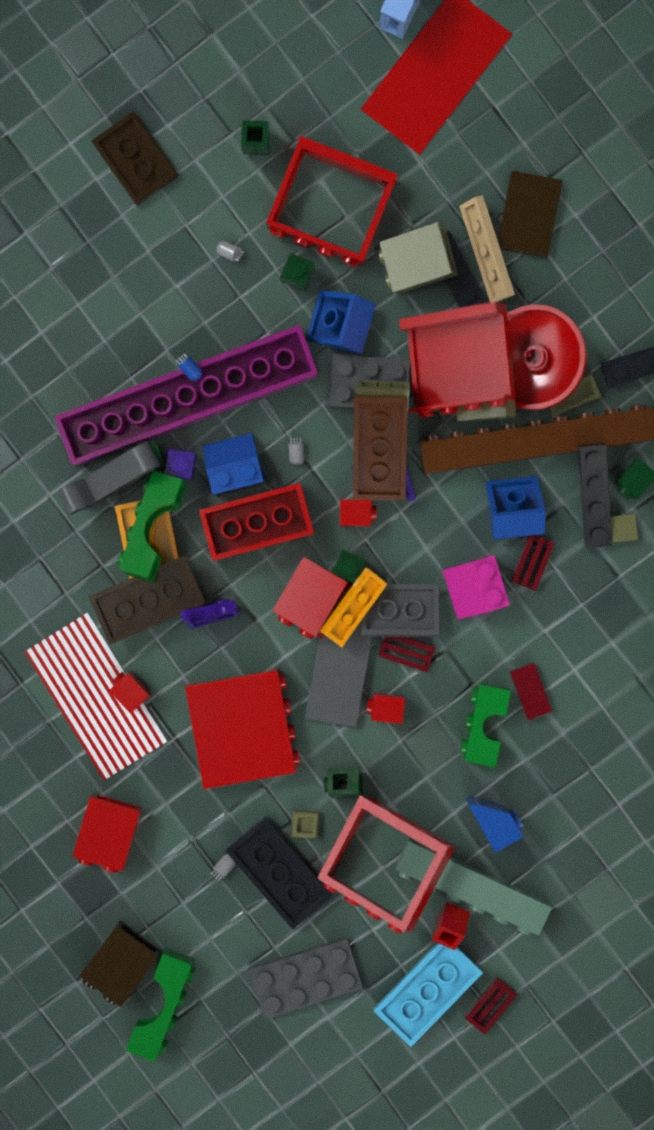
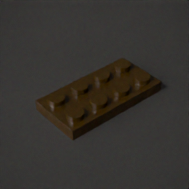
(142, 604)

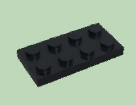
(278, 872)

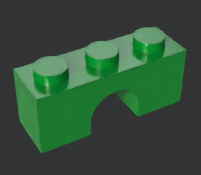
(487, 701)

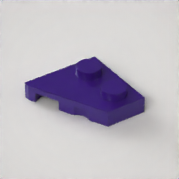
(209, 614)

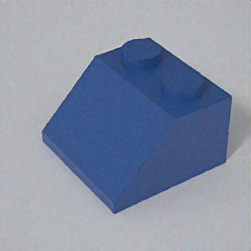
(341, 321)
(232, 464)
(515, 507)
(497, 822)

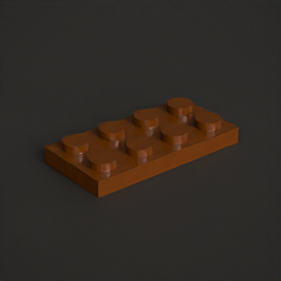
(380, 447)

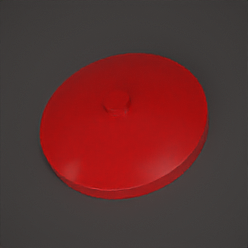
(546, 356)

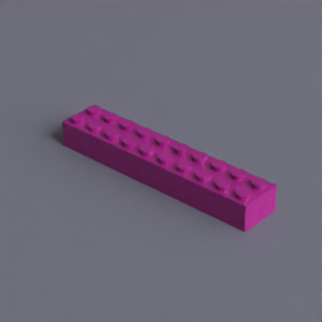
(177, 402)

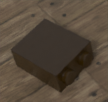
(119, 964)

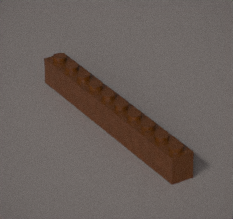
(536, 439)

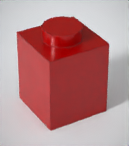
(357, 512)
(129, 691)
(386, 708)
(450, 926)

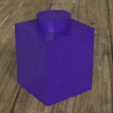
(181, 464)

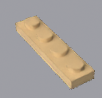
(486, 249)

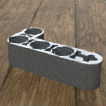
(109, 479)

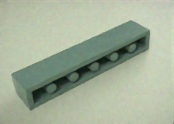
(477, 888)

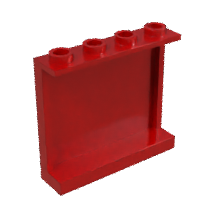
(460, 359)
(242, 728)

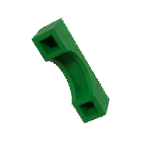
(161, 495)
(149, 1033)

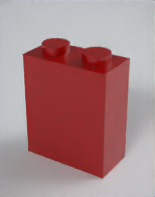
(310, 598)
(107, 833)

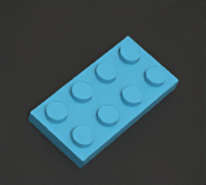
(427, 992)

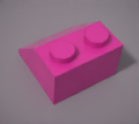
(476, 587)

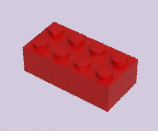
(256, 522)

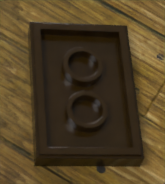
(134, 158)
(529, 214)

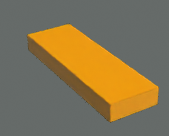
(353, 607)

